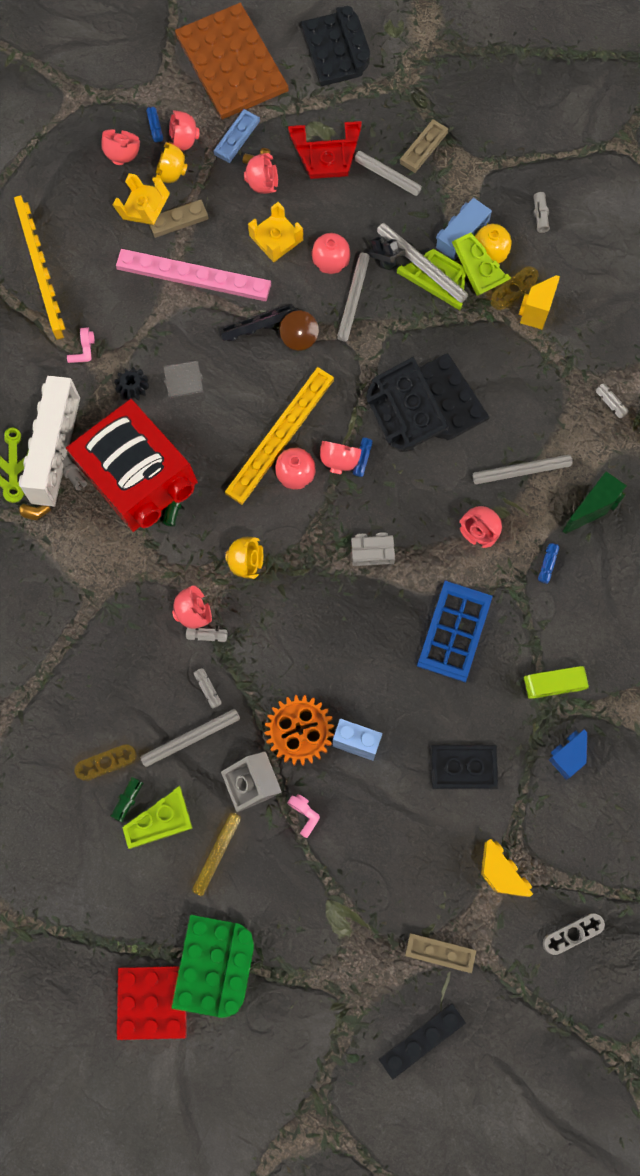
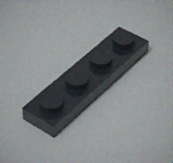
(250, 325)
(422, 1041)

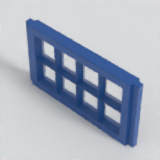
(442, 667)

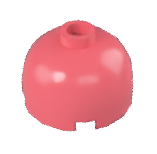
(183, 130)
(120, 147)
(261, 174)
(331, 253)
(339, 456)
(295, 468)
(481, 526)
(190, 608)

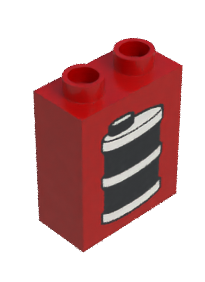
(133, 466)

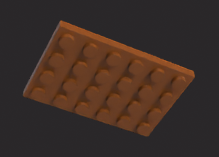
(231, 60)

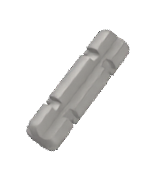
(612, 401)
(207, 634)
(207, 688)

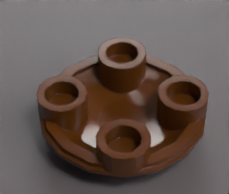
(299, 330)

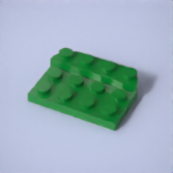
(213, 967)

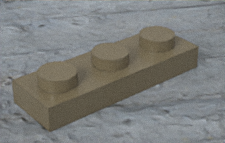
(424, 146)
(179, 218)
(440, 953)

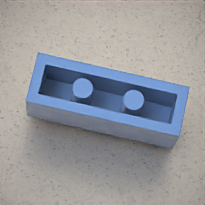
(470, 219)

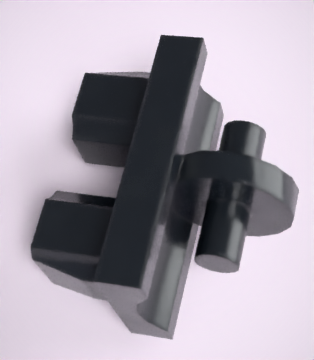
(386, 251)

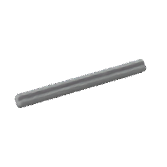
(424, 264)

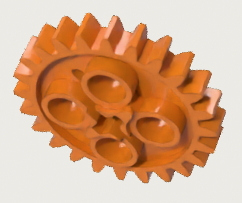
(292, 712)

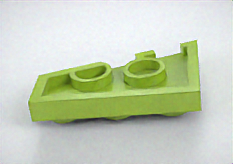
(478, 265)
(160, 821)

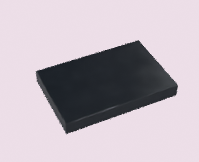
(464, 767)

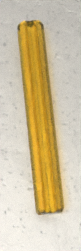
(216, 854)

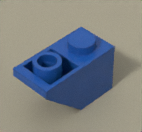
(572, 755)

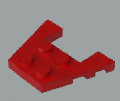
(326, 158)

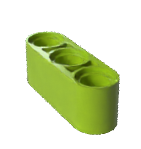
(556, 682)

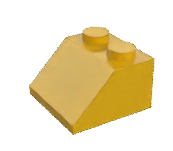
(538, 303)

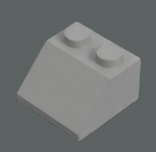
(251, 781)

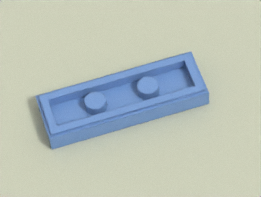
(236, 136)

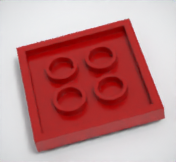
(146, 1004)

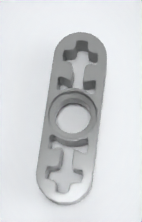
(585, 921)

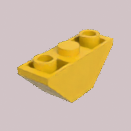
(502, 873)

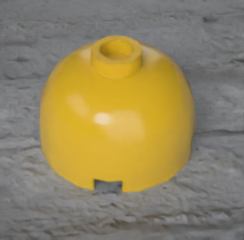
(171, 164)
(495, 241)
(245, 557)

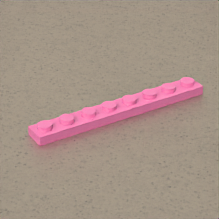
(193, 275)

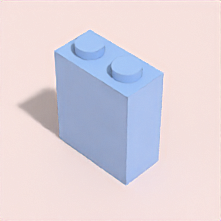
(356, 739)

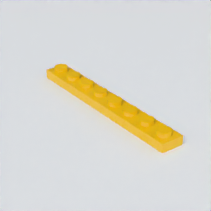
(42, 273)
(279, 436)

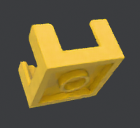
(144, 201)
(276, 233)

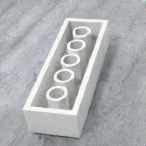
(50, 437)

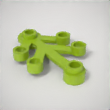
(12, 468)

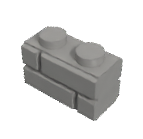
(372, 550)

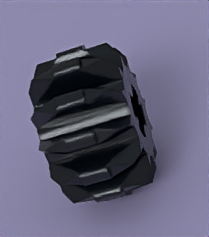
(134, 390)

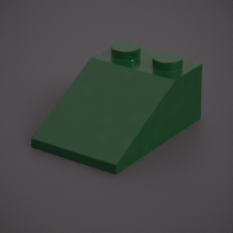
(602, 498)

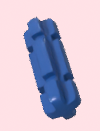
(154, 124)
(359, 469)
(548, 563)

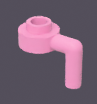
(87, 338)
(299, 803)

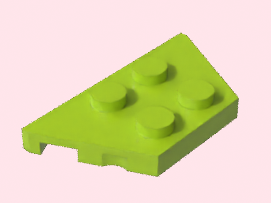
(446, 265)

